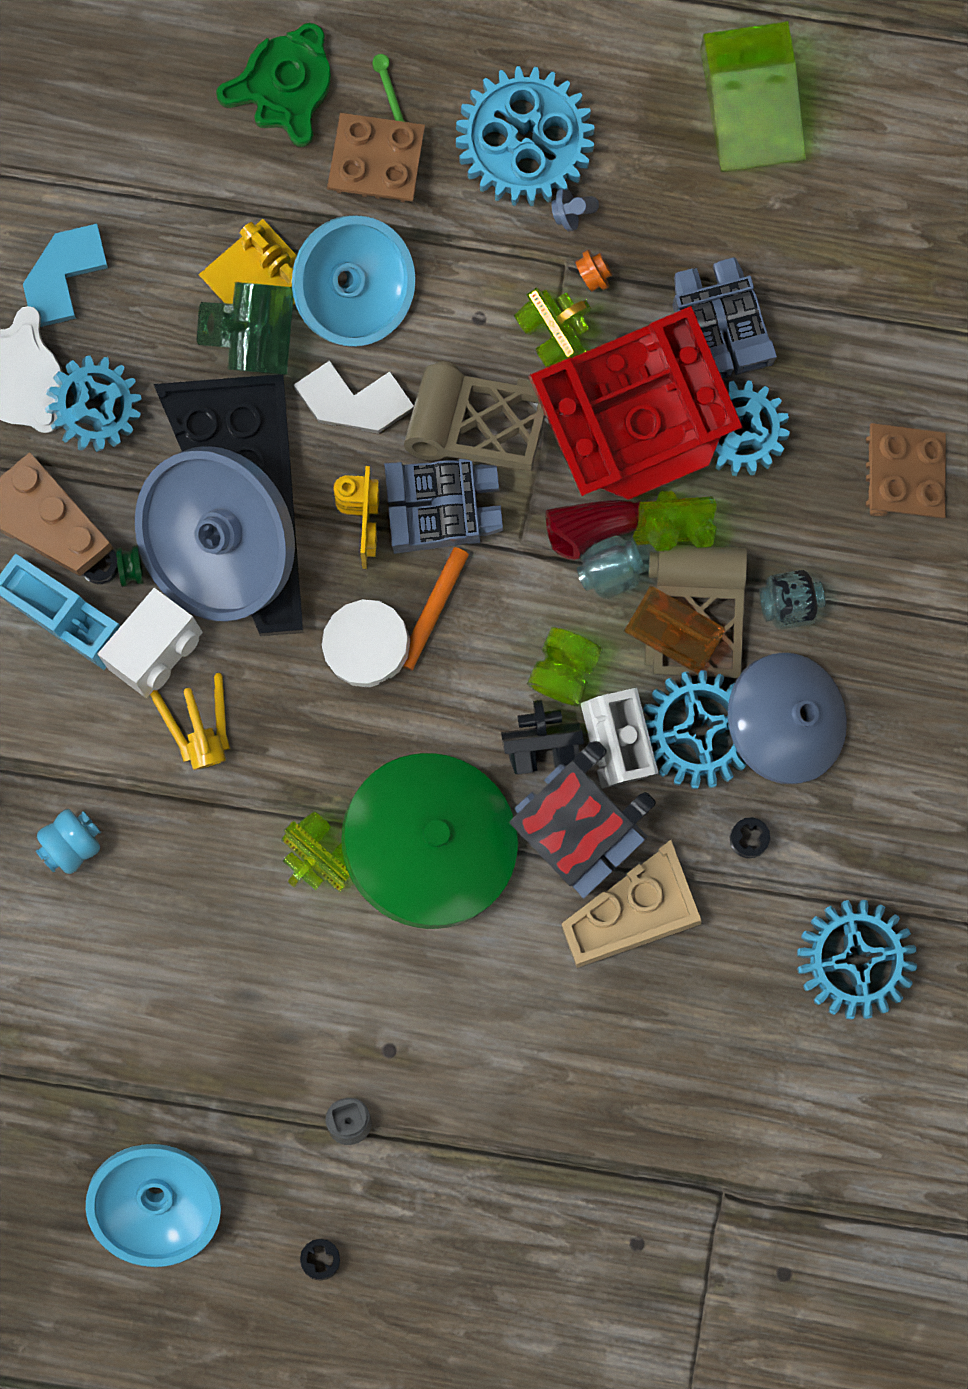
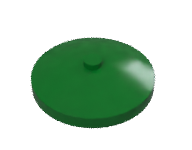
(429, 841)

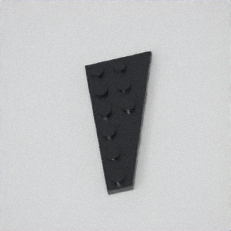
(250, 420)

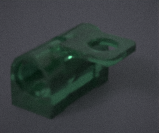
(252, 327)

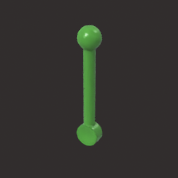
(381, 64)

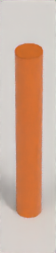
(435, 605)

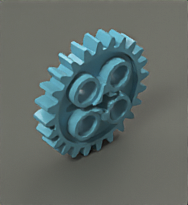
(499, 163)

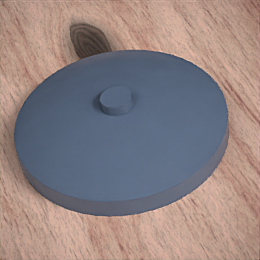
(214, 533)

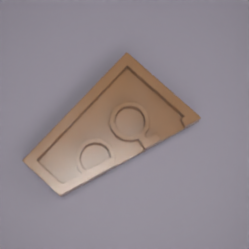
(47, 519)

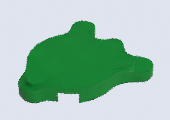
(285, 81)

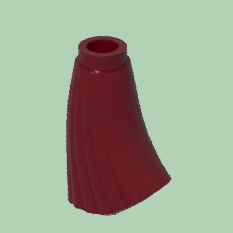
(582, 525)

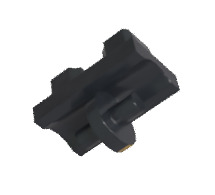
(521, 744)

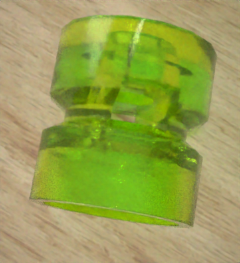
(564, 666)

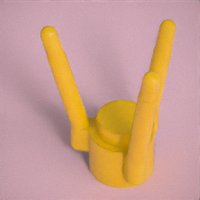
(204, 746)

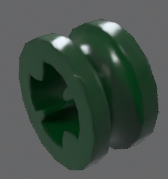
(129, 566)

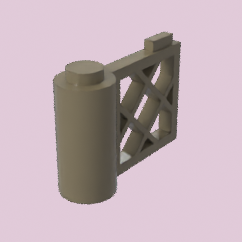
(442, 411)
(702, 573)

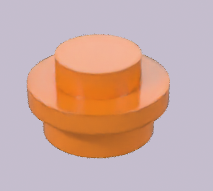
(594, 270)

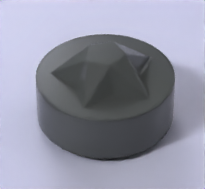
(348, 1121)

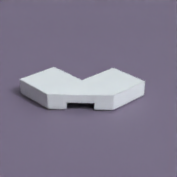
(368, 410)

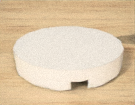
(365, 643)

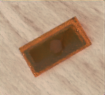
(674, 629)

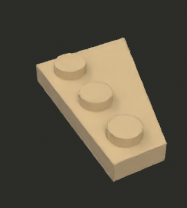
(635, 911)

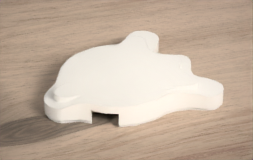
(26, 373)

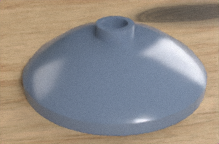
(768, 721)

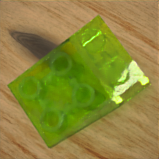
(753, 96)

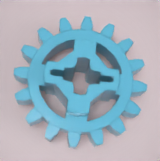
(101, 418)
(757, 435)

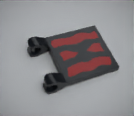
(575, 820)

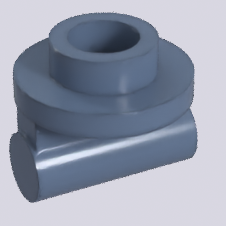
(566, 208)

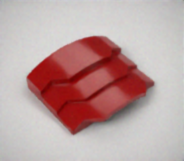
(638, 407)

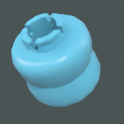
(68, 841)

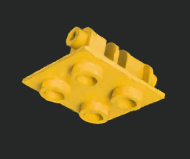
(254, 258)
(360, 497)

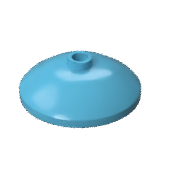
(376, 287)
(151, 1226)

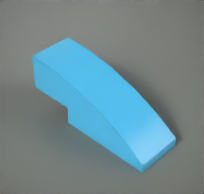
(56, 609)

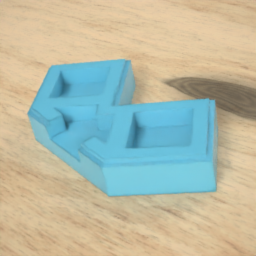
(65, 256)

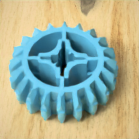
(677, 735)
(859, 980)

